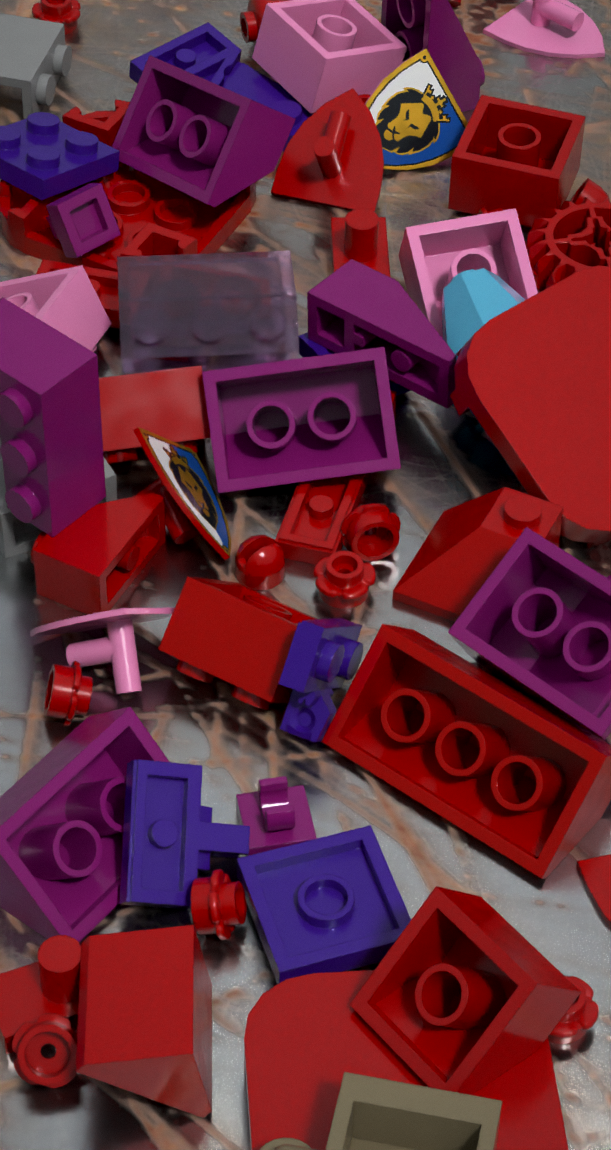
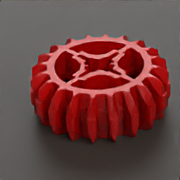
(569, 241)

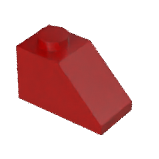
(99, 553)

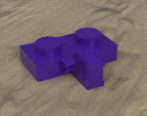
(318, 661)
(170, 834)

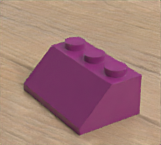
(199, 134)
(301, 420)
(48, 422)
(67, 827)

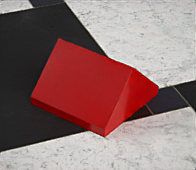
(147, 1016)

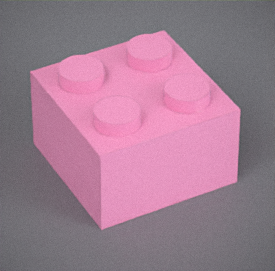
(325, 49)

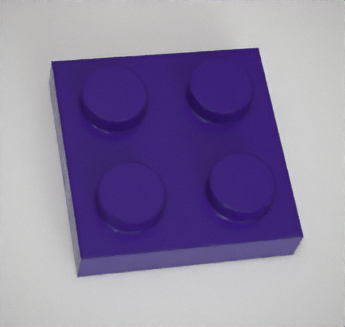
(52, 157)
(323, 903)

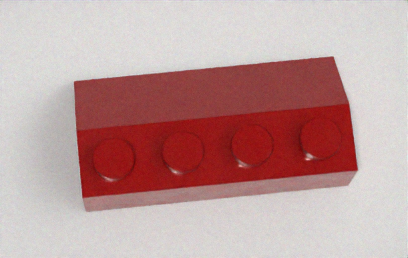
(473, 749)

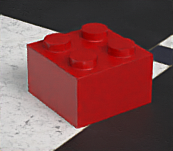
(515, 159)

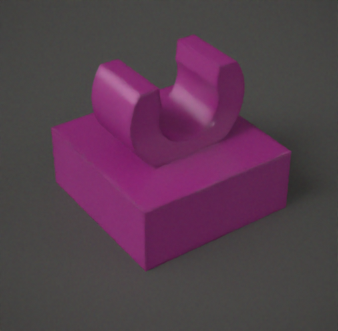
(82, 220)
(275, 815)

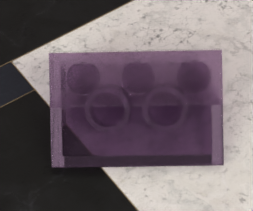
(206, 310)

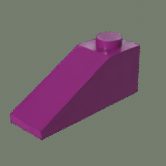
(371, 310)

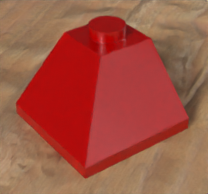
(469, 546)

